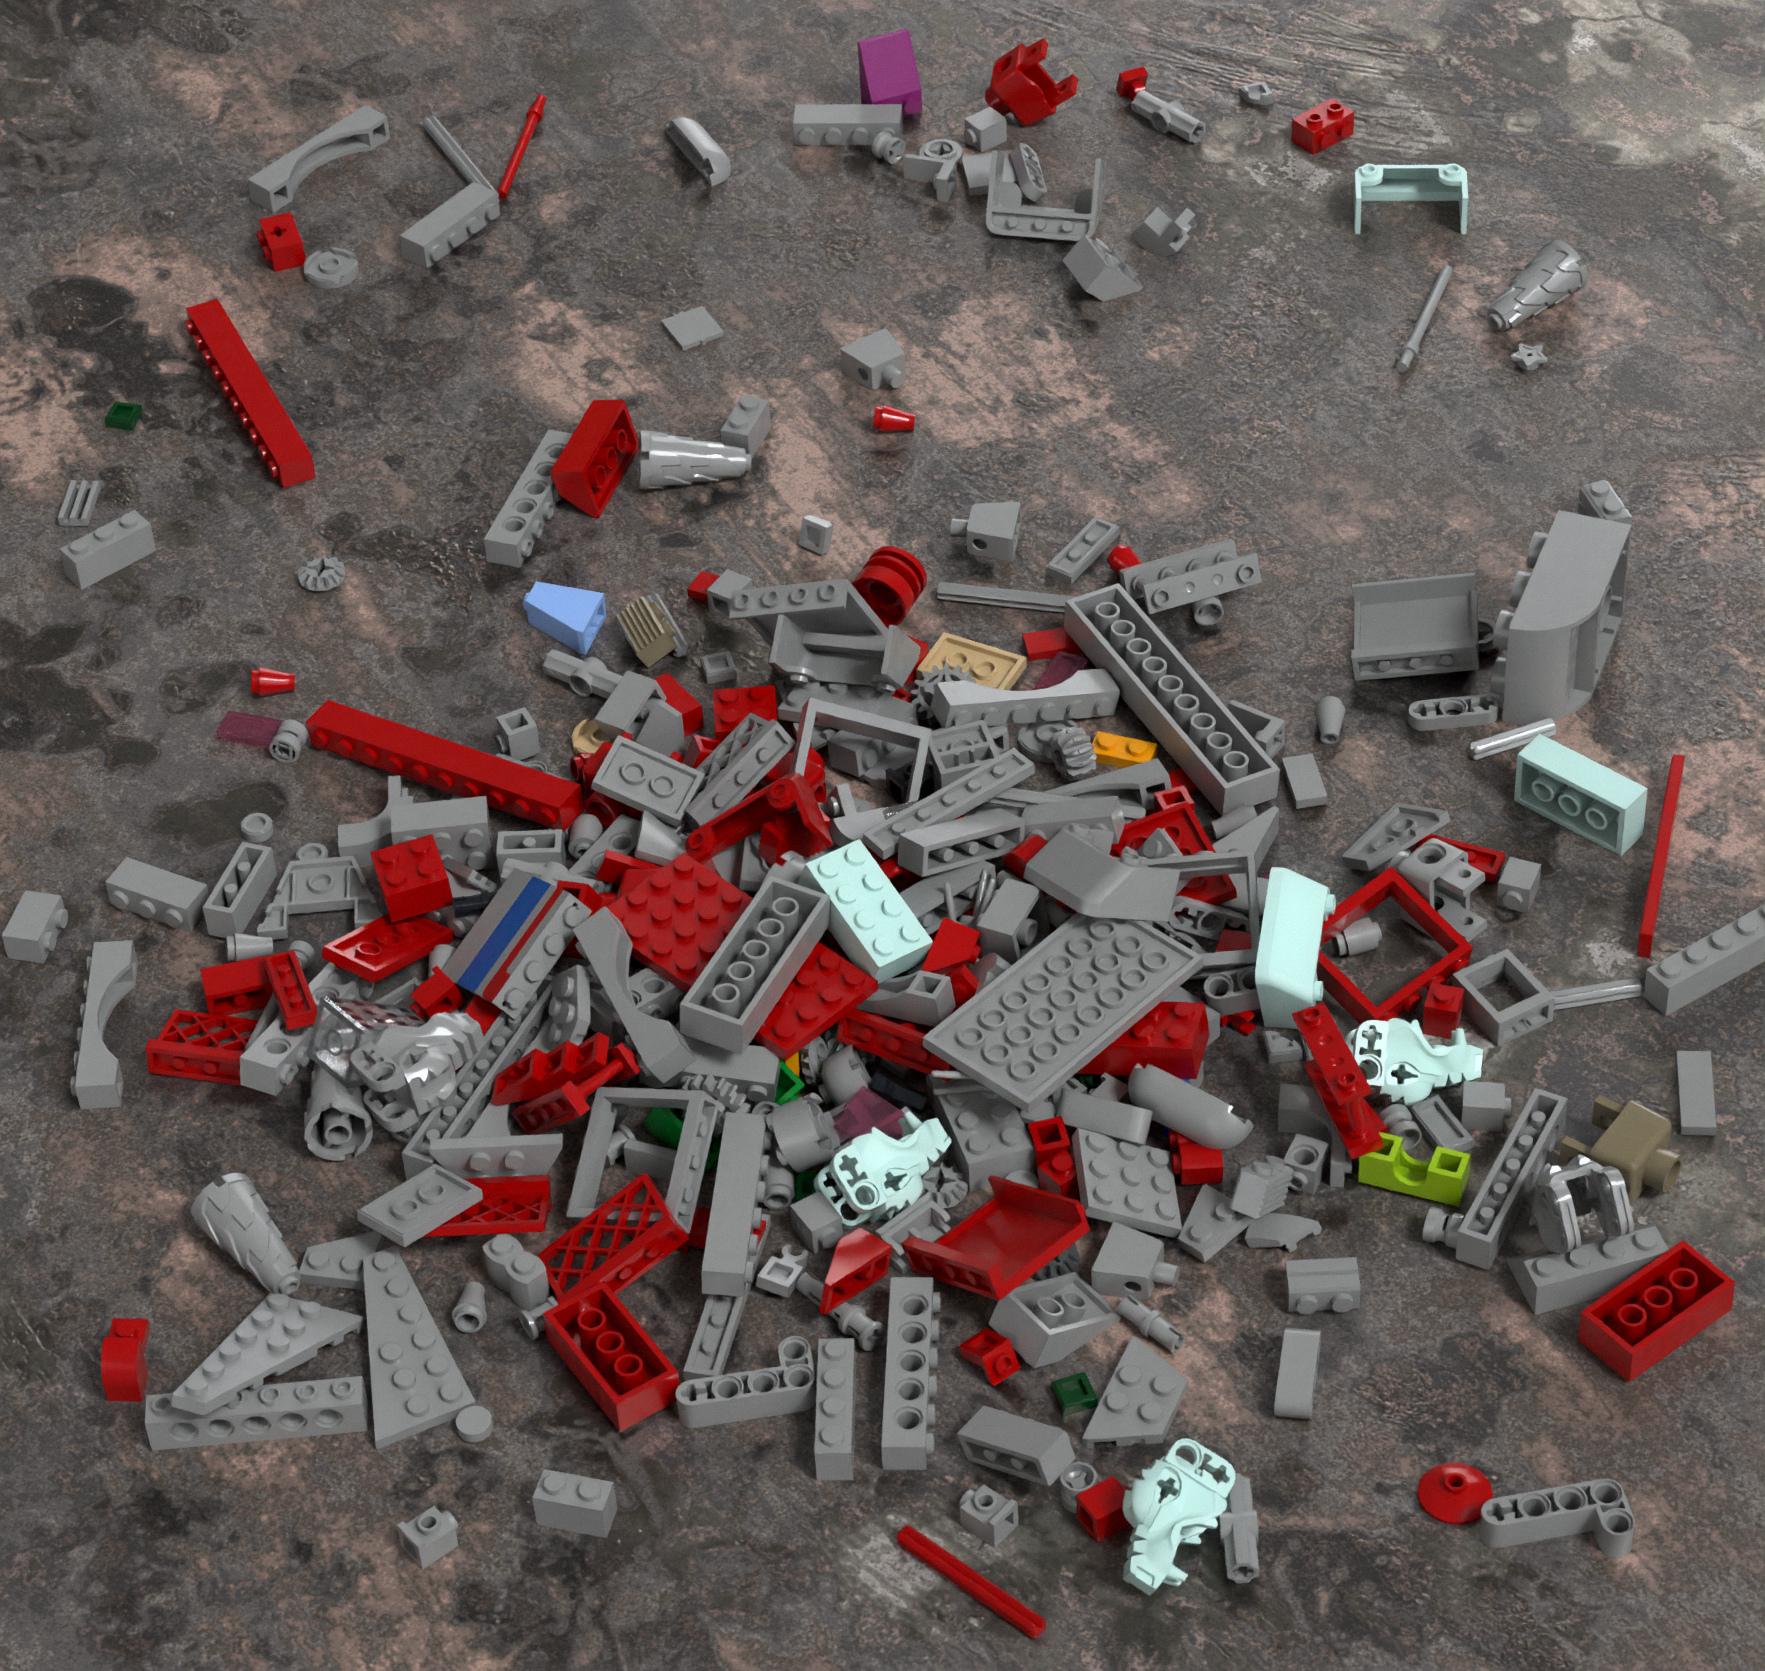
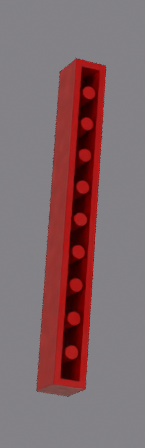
(249, 393)
(446, 765)

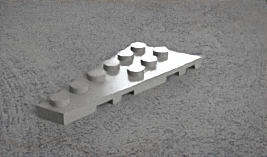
(269, 1341)
(410, 1364)

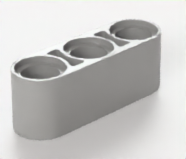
(1235, 985)
(1104, 1116)
(1297, 1373)

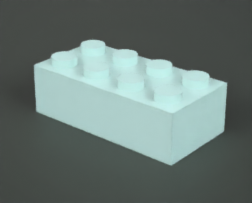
(1580, 794)
(867, 912)

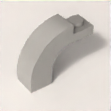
(374, 834)
(1303, 1113)

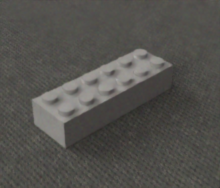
(754, 964)

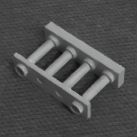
(1190, 576)

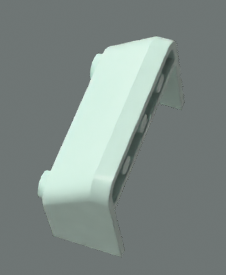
(1411, 184)
(1290, 946)

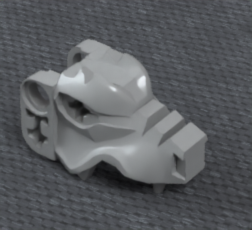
(415, 1066)
(1573, 1192)

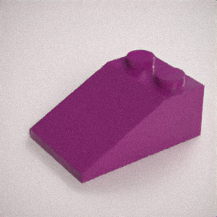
(890, 71)

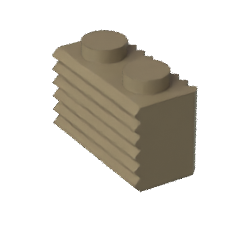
(646, 630)

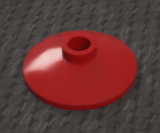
(1450, 1503)

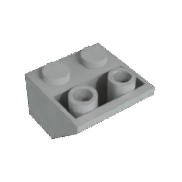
(1101, 270)

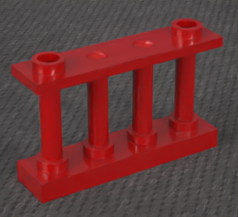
(891, 1039)
(1338, 1080)
(569, 1099)

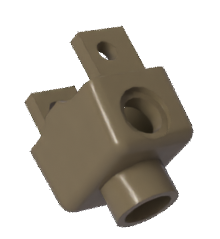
(1633, 1142)

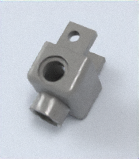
(1445, 878)

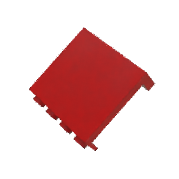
(1001, 1240)

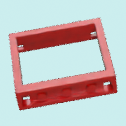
(1410, 996)

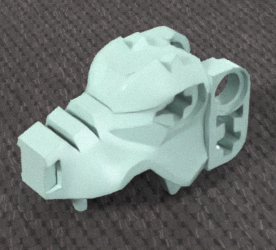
(1420, 1067)
(883, 1173)
(1186, 1508)

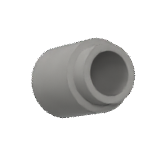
(584, 834)
(1357, 938)
(778, 1185)

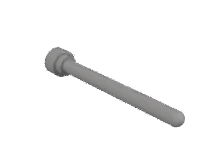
(305, 955)

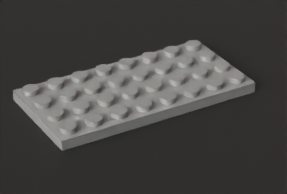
(1061, 1005)

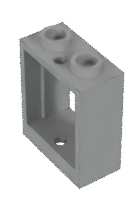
(1516, 1019)

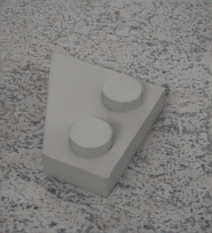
(1211, 1224)
(340, 1261)

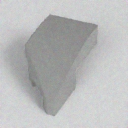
(1280, 1229)

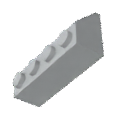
(1585, 1273)

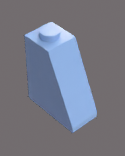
(566, 614)

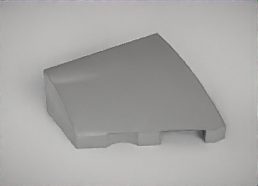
(657, 841)

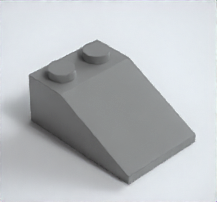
(1052, 1318)

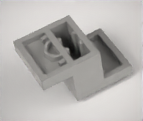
(960, 751)

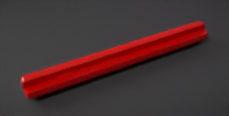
(971, 1581)

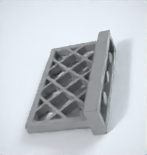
(744, 767)

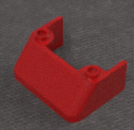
(749, 815)

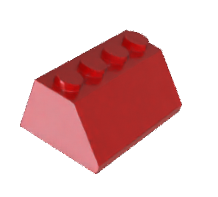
(596, 456)

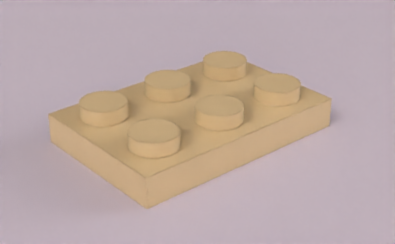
(986, 664)

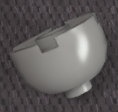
(843, 1076)

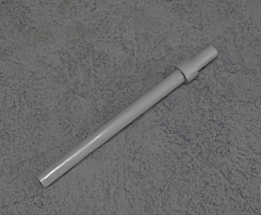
(1411, 347)

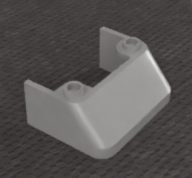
(1010, 218)
(843, 658)
(1089, 880)

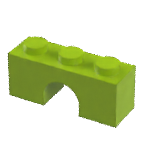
(1438, 1179)

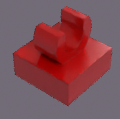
(1131, 82)

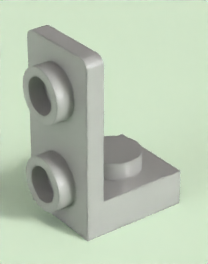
(932, 170)
(1266, 729)

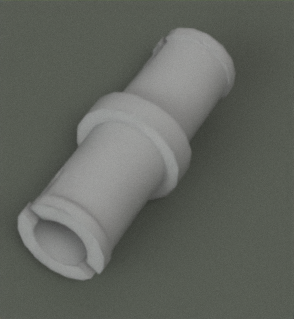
(1151, 1323)

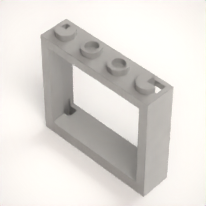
(863, 724)
(1210, 864)
(689, 1159)

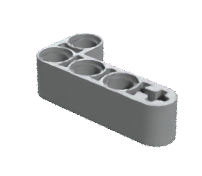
(752, 1393)
(1562, 1512)

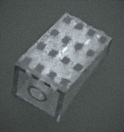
(346, 1025)

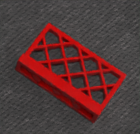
(192, 1057)
(502, 1196)
(624, 1264)

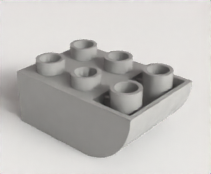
(1562, 618)

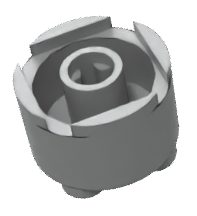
(803, 1133)

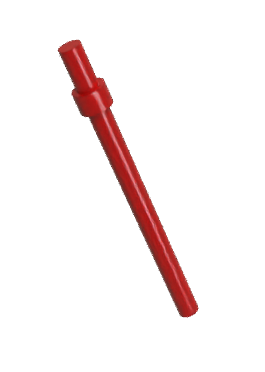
(533, 117)

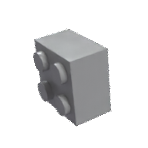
(1013, 921)

